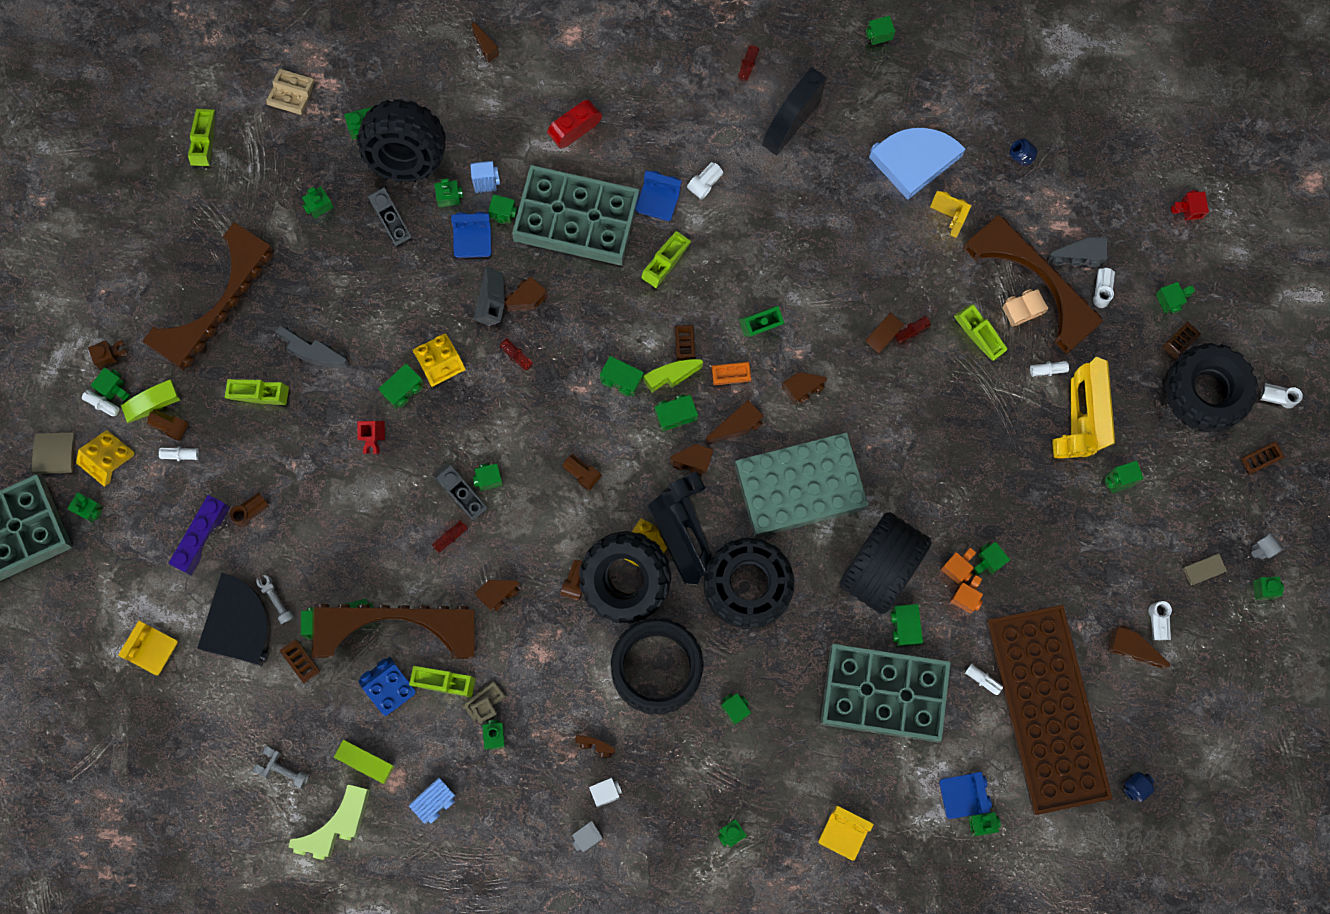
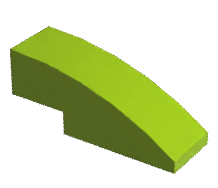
(202, 137)
(665, 259)
(980, 331)
(671, 373)
(257, 391)
(150, 399)
(442, 681)
(364, 762)

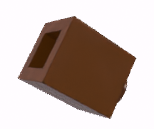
(105, 355)

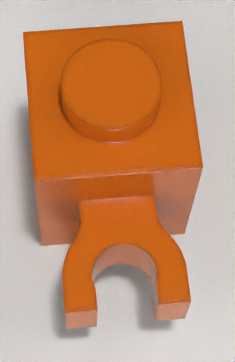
(958, 567)
(967, 596)

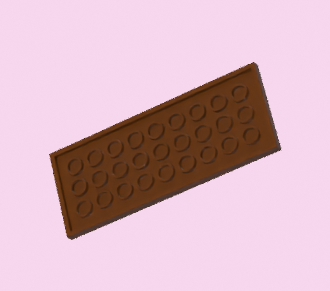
(1049, 710)

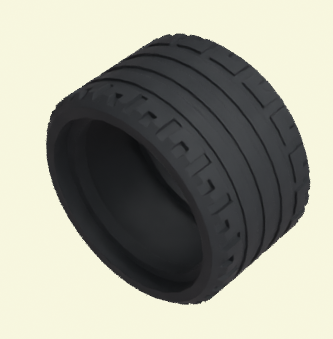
(885, 563)
(664, 628)

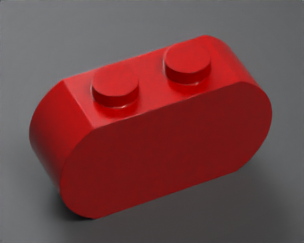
(574, 124)

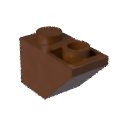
(526, 297)
(802, 385)
(693, 458)
(495, 592)

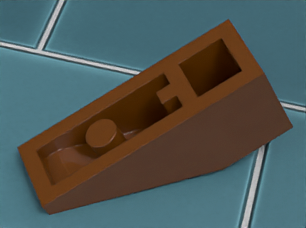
(739, 423)
(1133, 646)

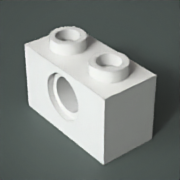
(605, 792)

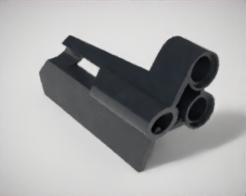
(674, 513)

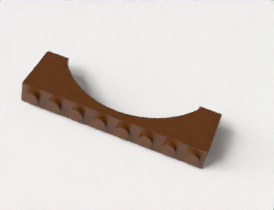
(1074, 314)
(182, 343)
(451, 626)

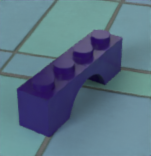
(190, 548)

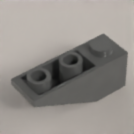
(389, 216)
(1084, 252)
(491, 298)
(459, 491)

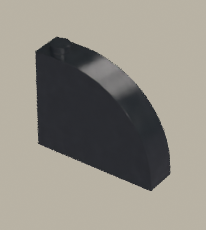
(795, 111)
(237, 623)

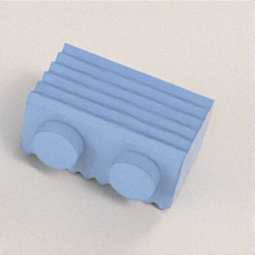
(484, 176)
(432, 801)

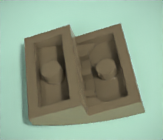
(53, 453)

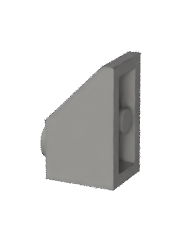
(586, 837)

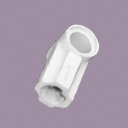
(703, 183)
(1104, 287)
(1280, 395)
(1160, 623)

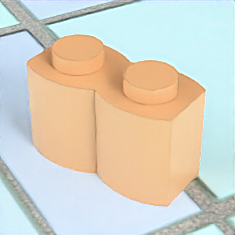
(1025, 307)

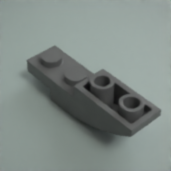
(317, 353)

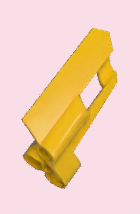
(1096, 428)

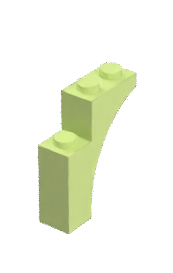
(344, 822)

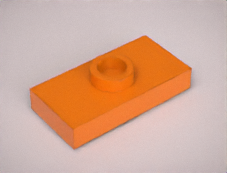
(731, 373)

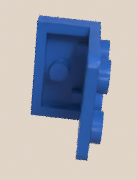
(659, 195)
(471, 234)
(386, 686)
(965, 795)

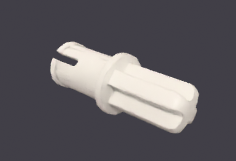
(1049, 368)
(100, 403)
(179, 453)
(984, 679)

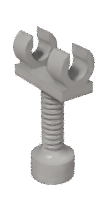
(284, 615)
(299, 778)

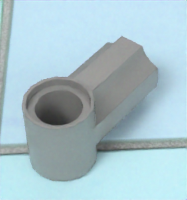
(1266, 547)

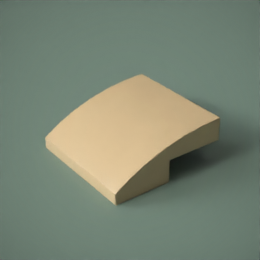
(290, 91)

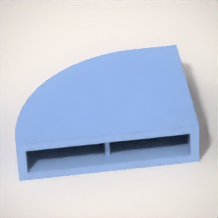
(915, 157)

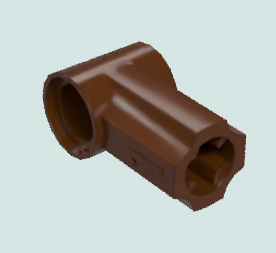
(171, 426)
(585, 474)
(250, 508)
(571, 585)

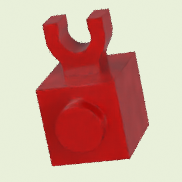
(1193, 205)
(371, 432)

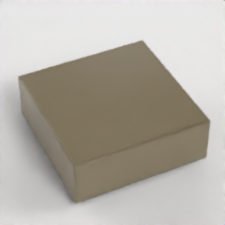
(483, 710)

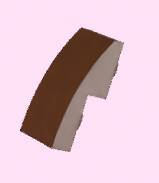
(884, 332)
(601, 748)

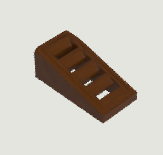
(488, 47)
(1172, 349)
(687, 354)
(1276, 450)
(289, 647)

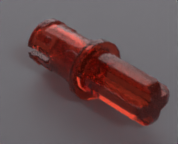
(748, 63)
(913, 329)
(516, 354)
(449, 536)

